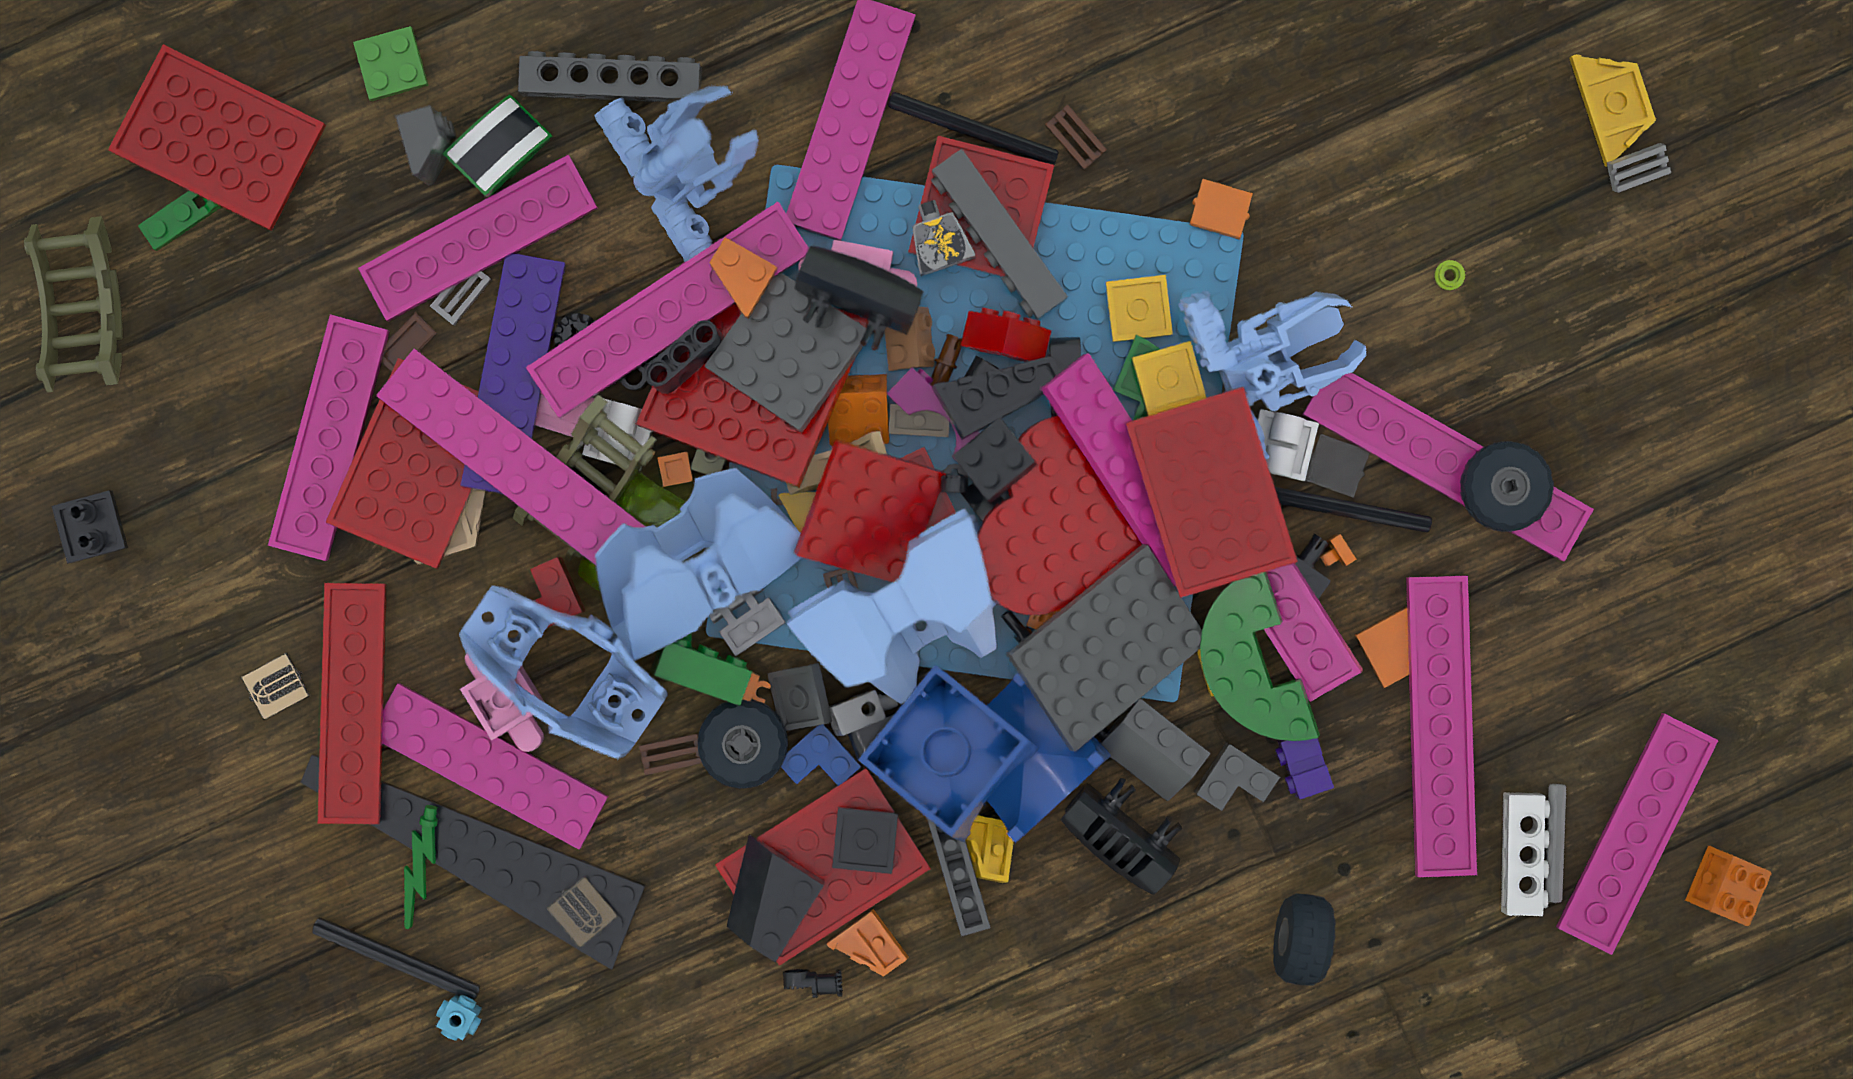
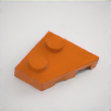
(742, 274)
(870, 944)

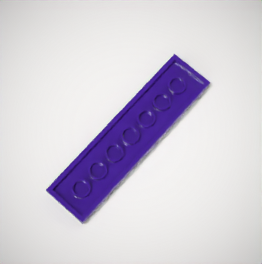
(517, 338)

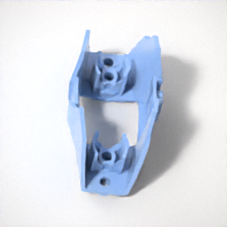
(658, 597)
(876, 634)
(596, 721)

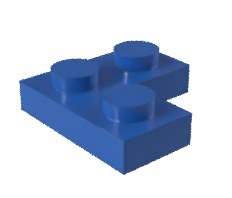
(821, 749)

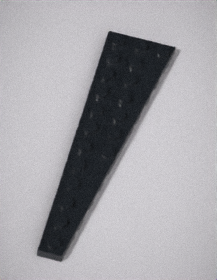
(507, 865)

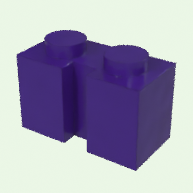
(1305, 767)

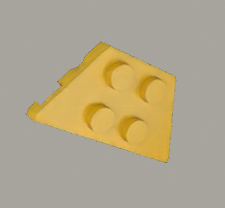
(1614, 102)

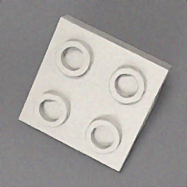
(625, 418)
(1288, 443)

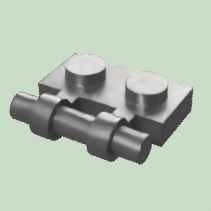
(751, 626)

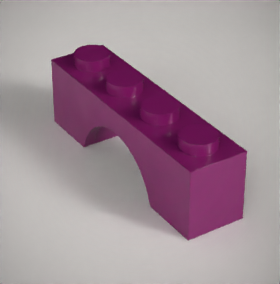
(916, 394)

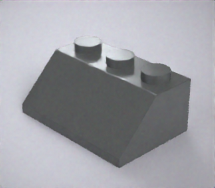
(425, 139)
(1154, 749)

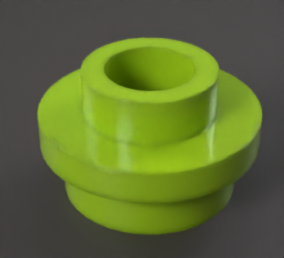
(1456, 268)

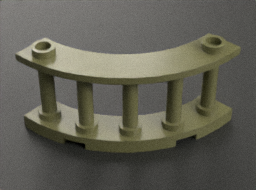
(107, 304)
(587, 434)

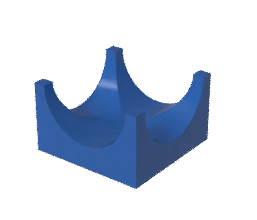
(946, 752)
(1049, 775)

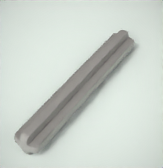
(1555, 851)

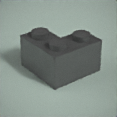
(1234, 769)

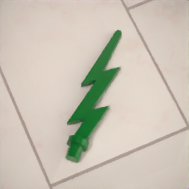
(421, 847)

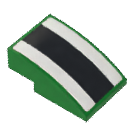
(497, 145)

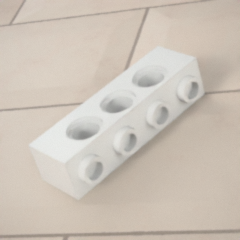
(1515, 808)

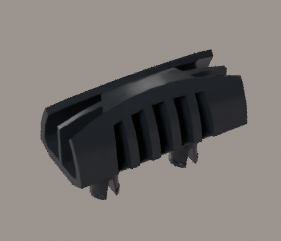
(858, 289)
(1119, 839)

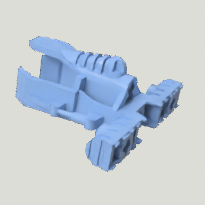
(676, 162)
(1262, 357)

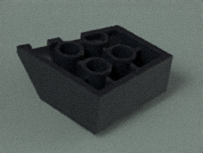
(770, 898)

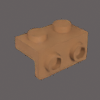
(912, 349)

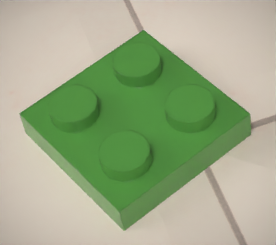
(390, 63)

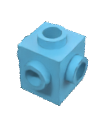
(466, 1010)

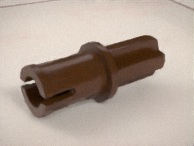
(946, 360)

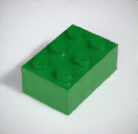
(702, 670)

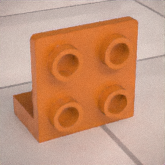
(860, 409)
(1728, 886)

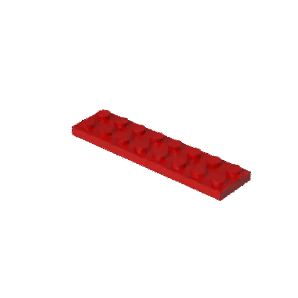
(352, 703)

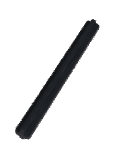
(972, 128)
(1353, 510)
(395, 958)

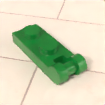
(175, 219)

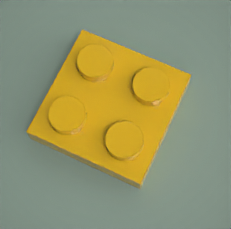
(1139, 308)
(1168, 377)

